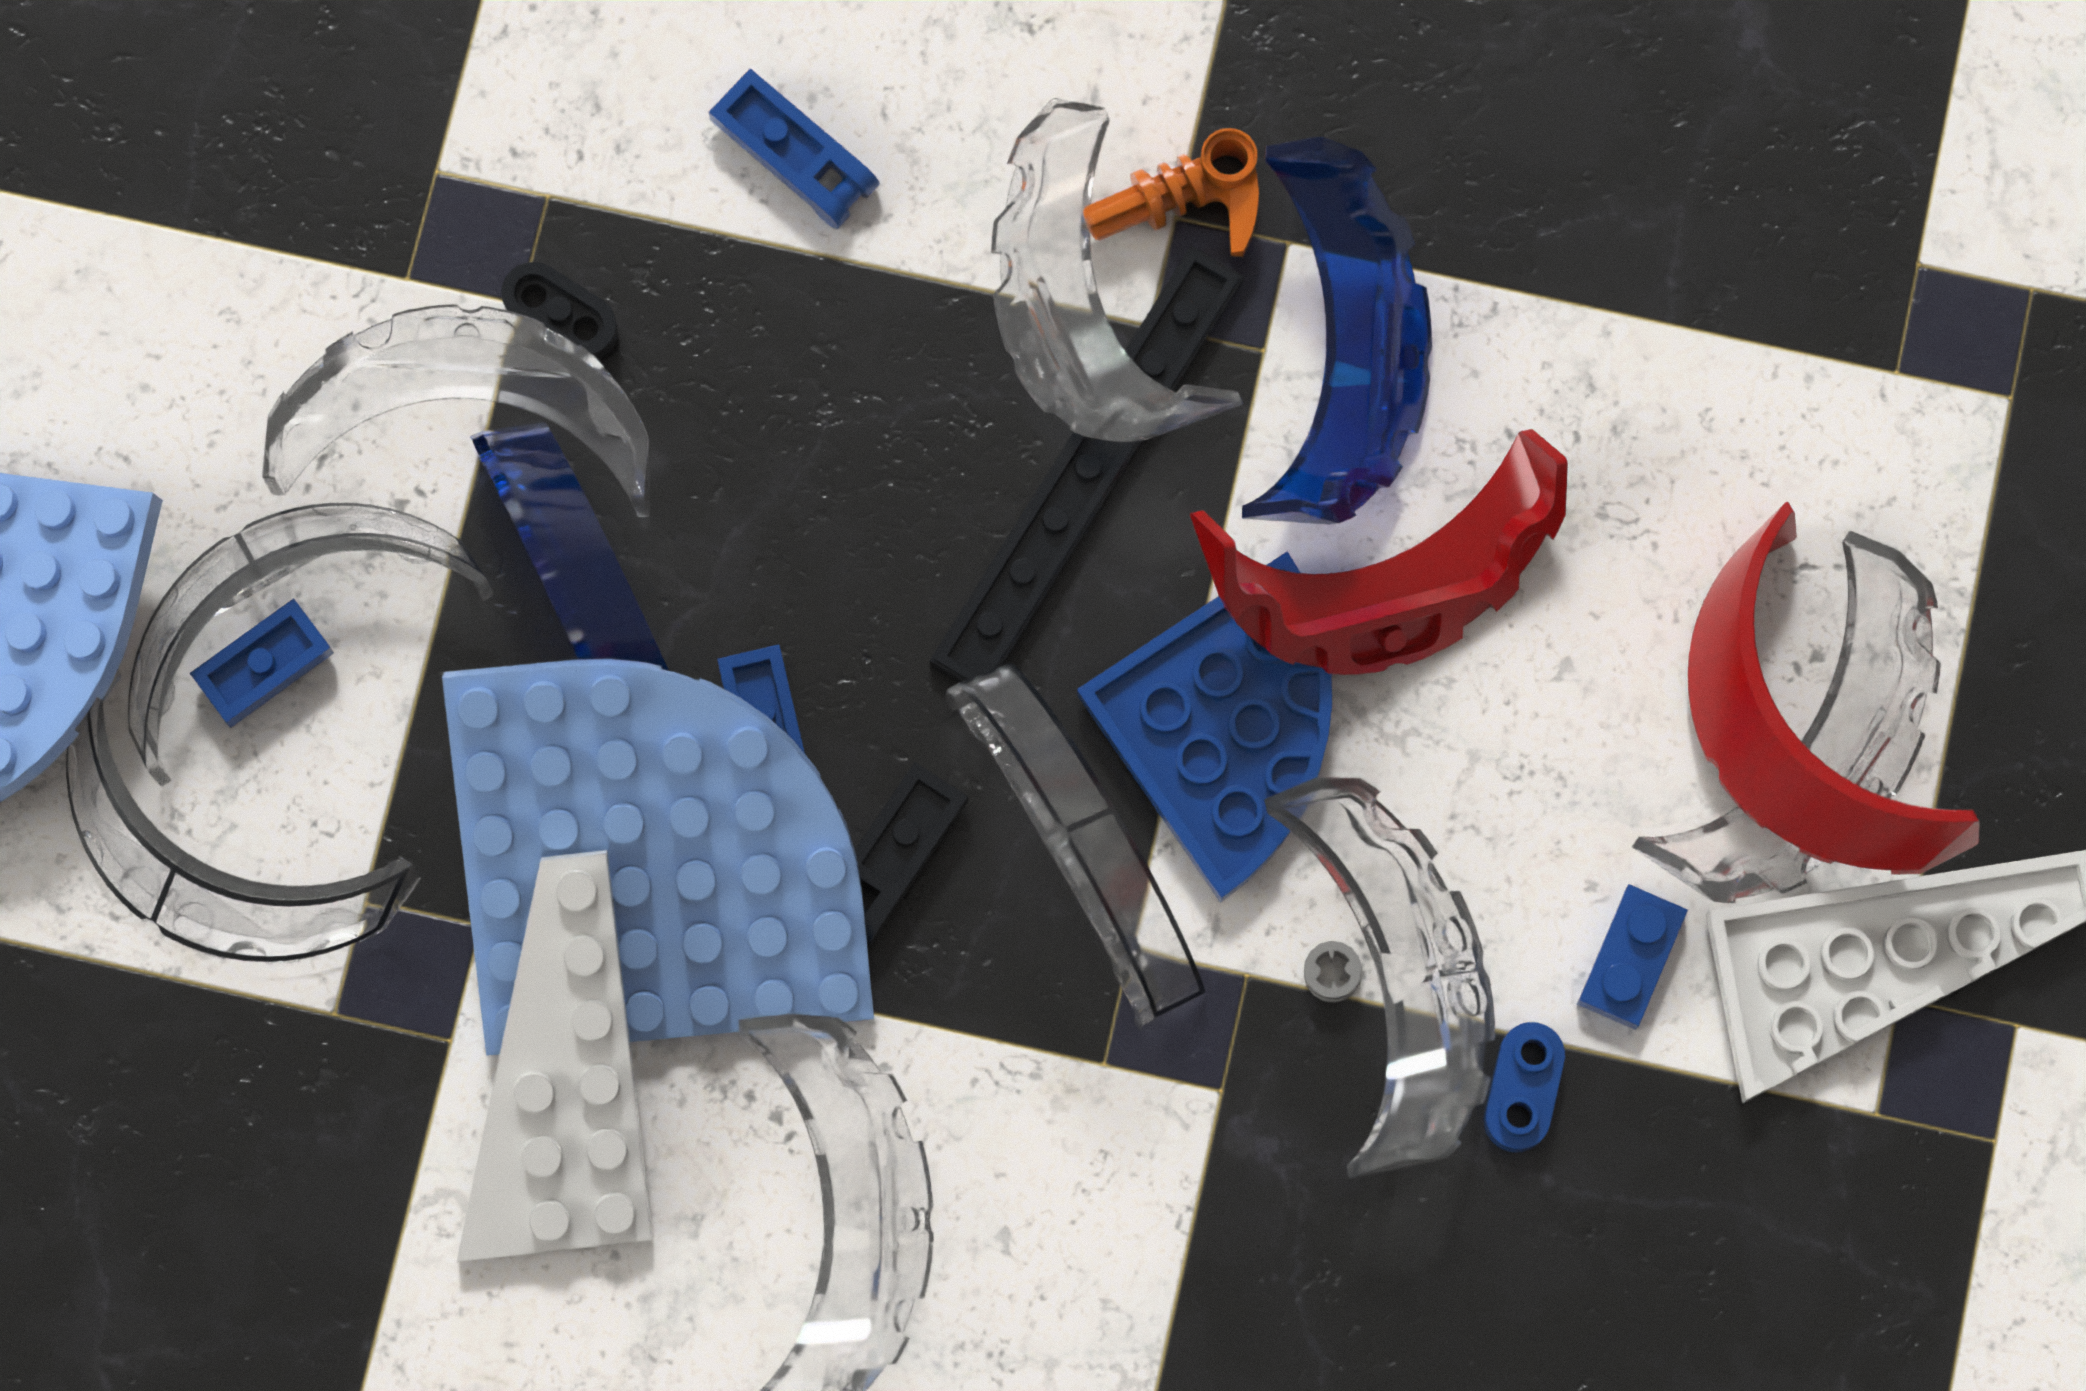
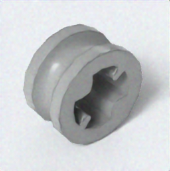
(1313, 972)

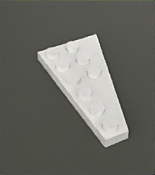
(1848, 962)
(562, 1116)

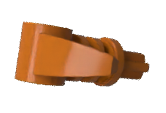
(1189, 182)

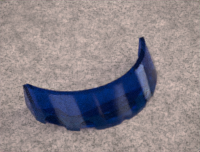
(1374, 337)
(566, 544)

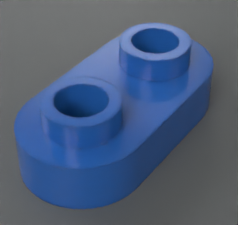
(1524, 1085)

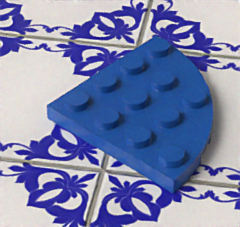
(1214, 732)

